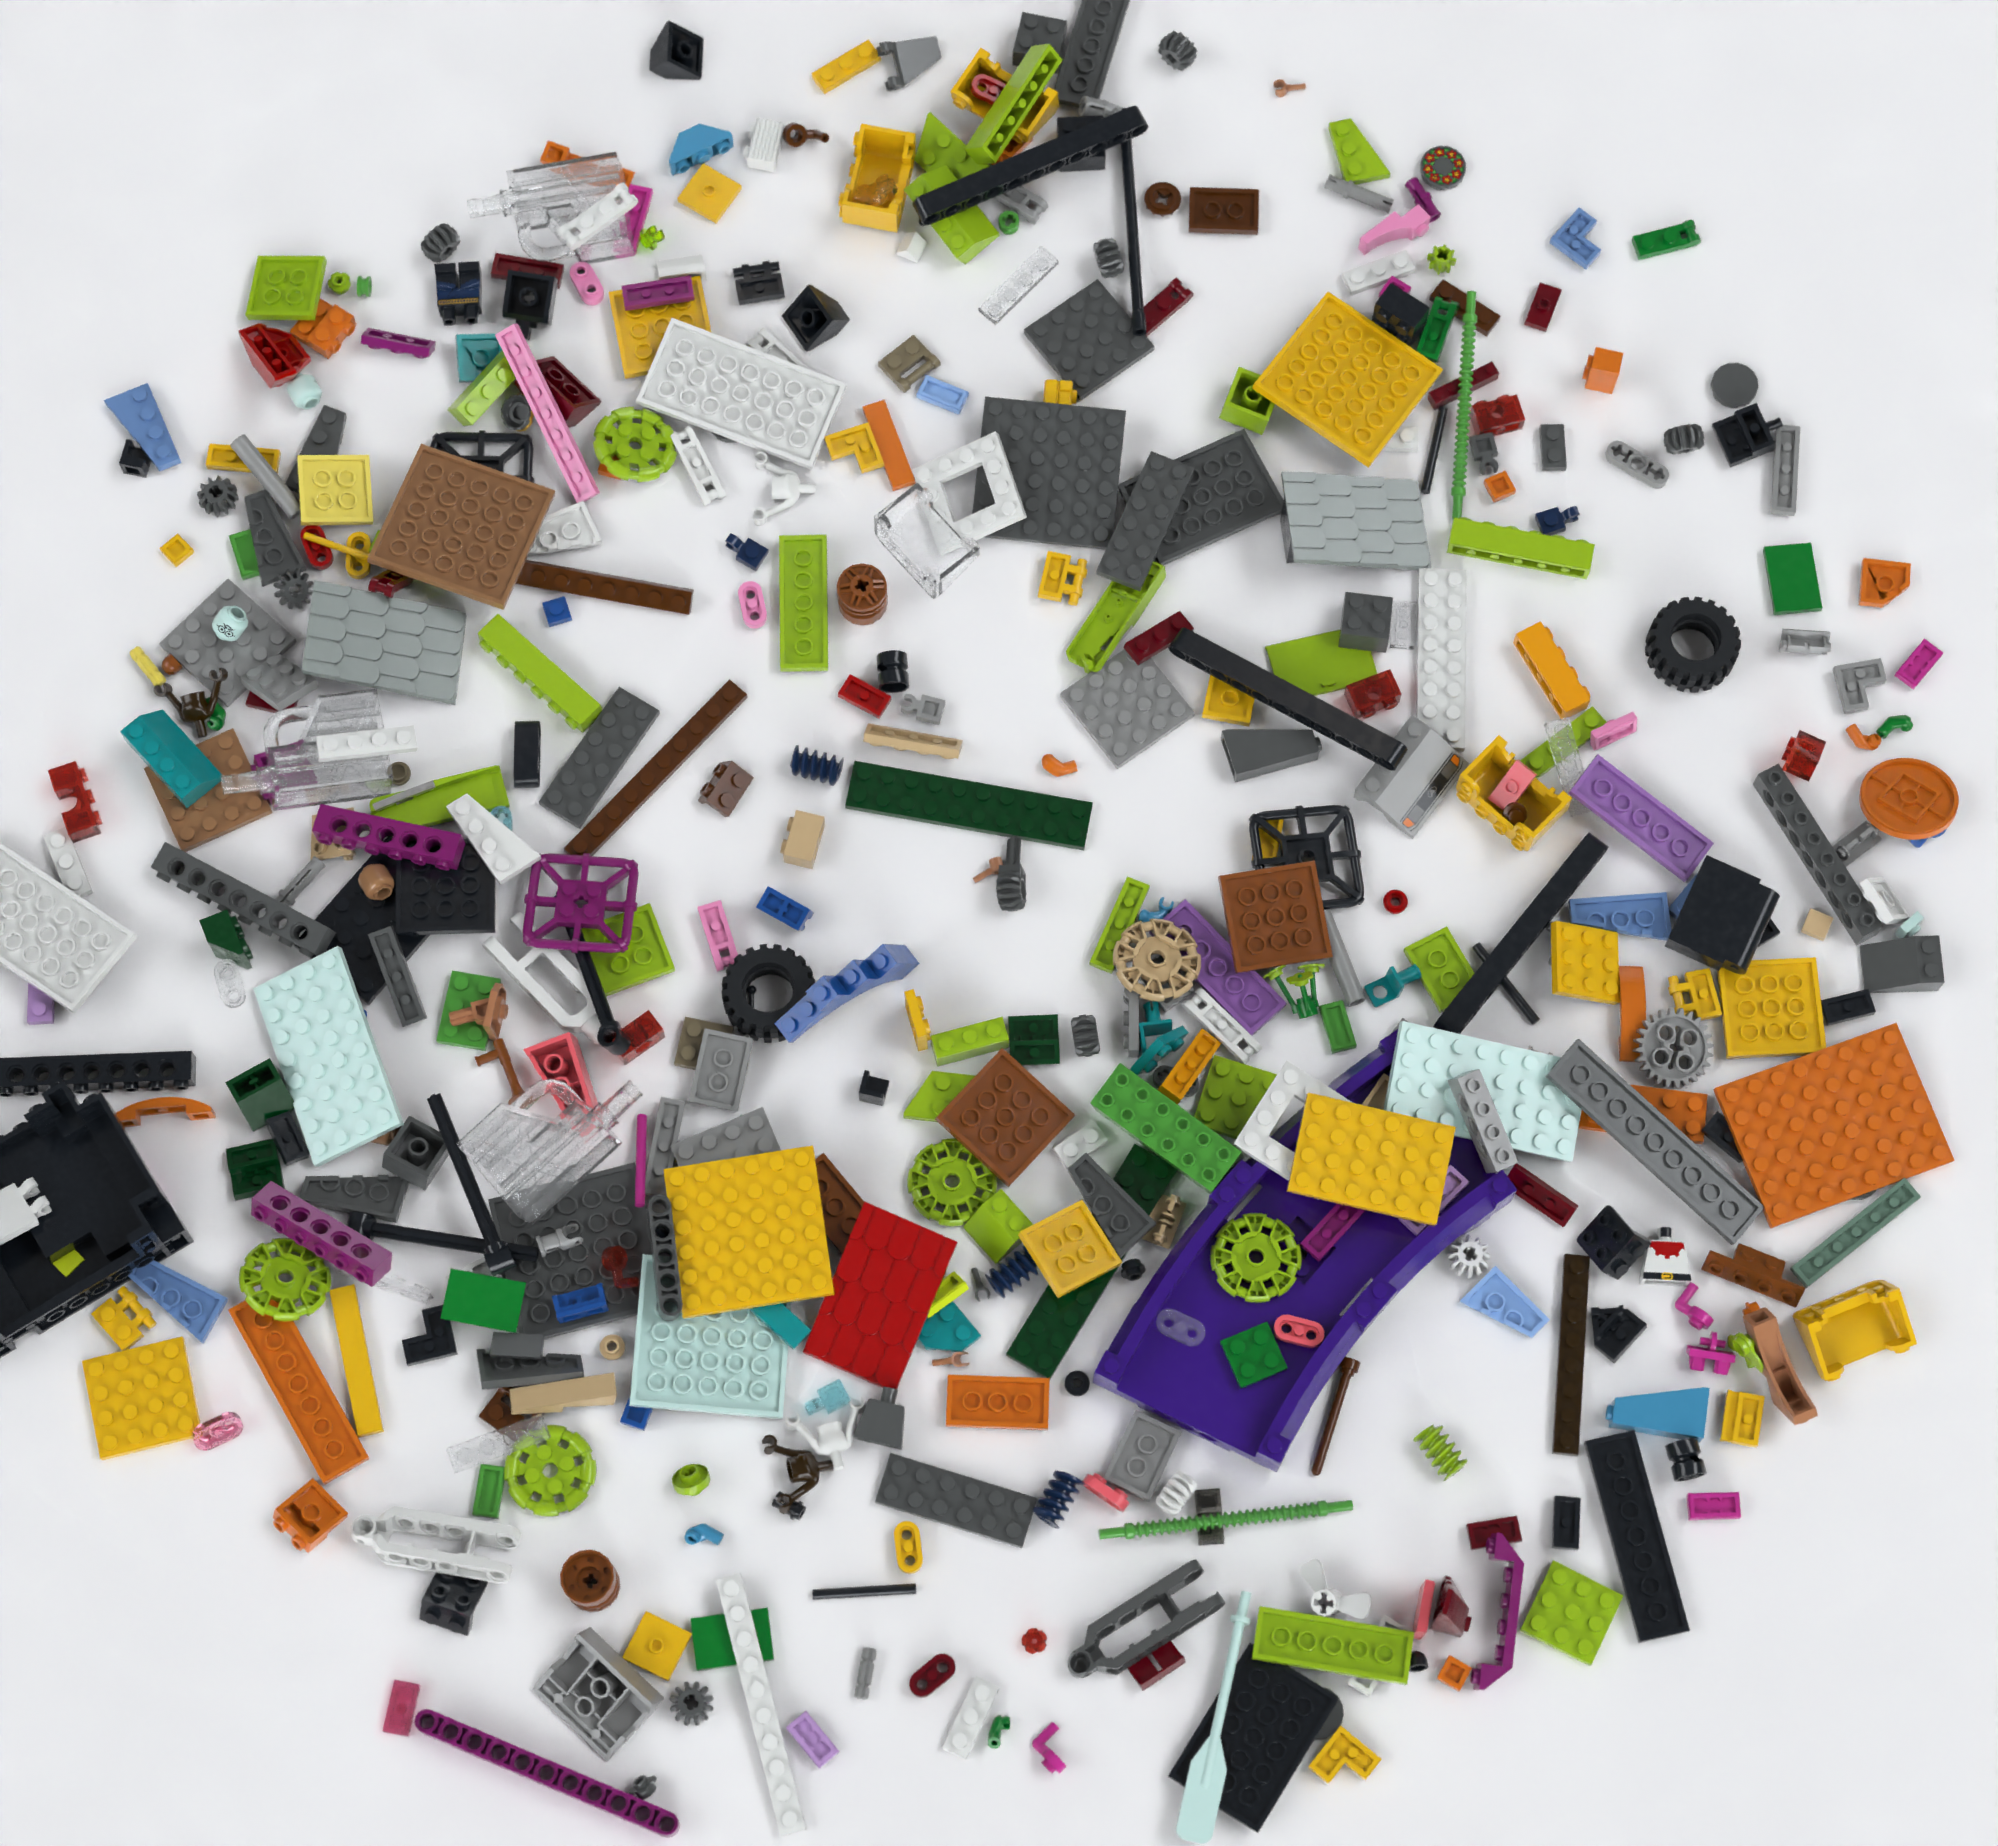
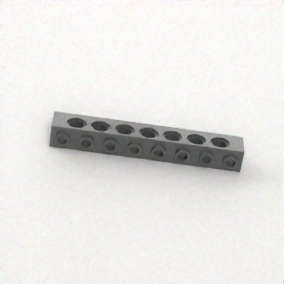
(1817, 854)
(171, 858)

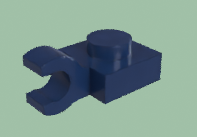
(1553, 522)
(749, 553)

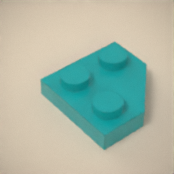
(474, 354)
(1159, 1049)
(948, 1330)

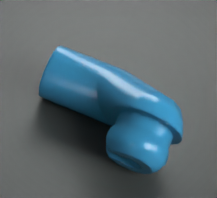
(702, 1532)

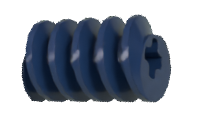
(816, 766)
(1012, 1272)
(1057, 1497)

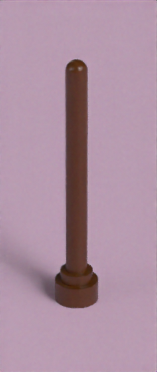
(1348, 1368)

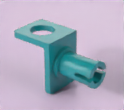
(1393, 983)
(1153, 1024)

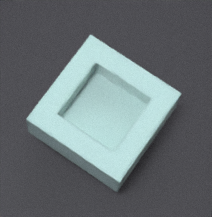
(1910, 926)

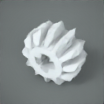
(1478, 1258)
(1176, 1493)

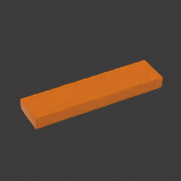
(889, 445)

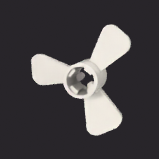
(1354, 1605)

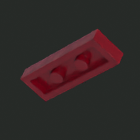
(504, 262)
(1156, 638)
(1542, 1195)

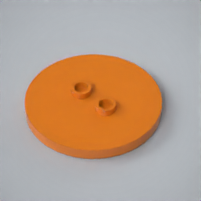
(1908, 798)

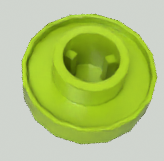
(691, 1479)

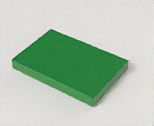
(1792, 578)
(483, 1300)
(713, 1642)

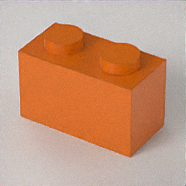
(1602, 370)

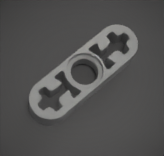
(1648, 479)

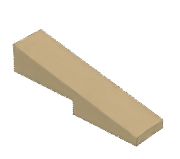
(555, 1396)

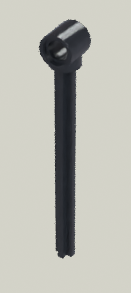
(609, 1027)
(368, 1227)
(497, 1253)

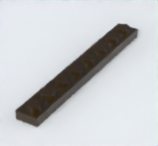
(1570, 1355)

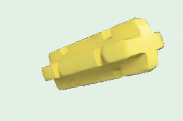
(147, 666)

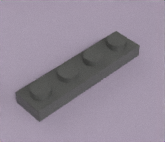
(397, 976)

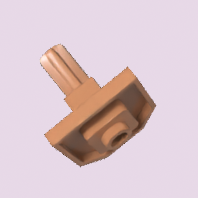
(485, 1012)

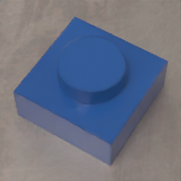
(557, 611)
(636, 1416)

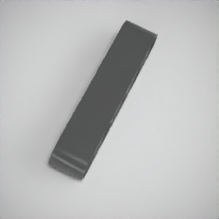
(668, 1246)

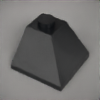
(677, 53)
(815, 317)

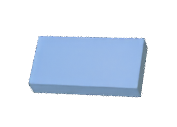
(942, 394)

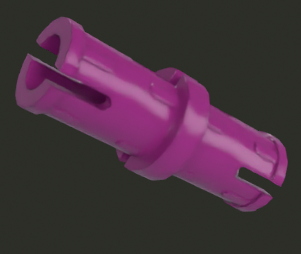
(1422, 198)

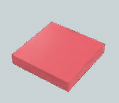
(1423, 1609)

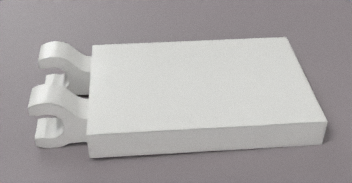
(16, 1214)

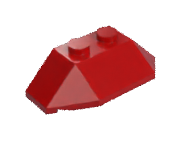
(274, 353)

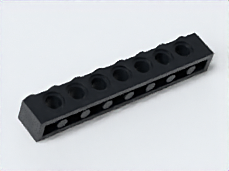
(107, 1064)

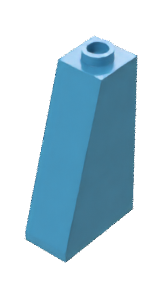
(1664, 1414)

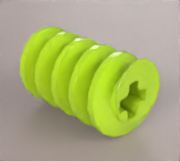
(1441, 1451)

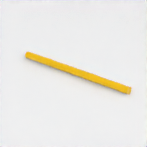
(336, 546)

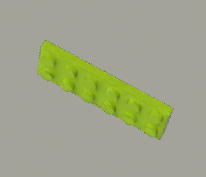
(803, 603)
(1333, 1645)

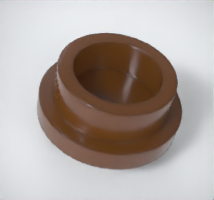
(1515, 813)

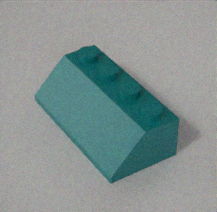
(171, 756)

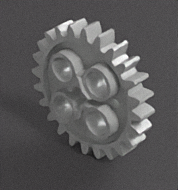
(1695, 1052)

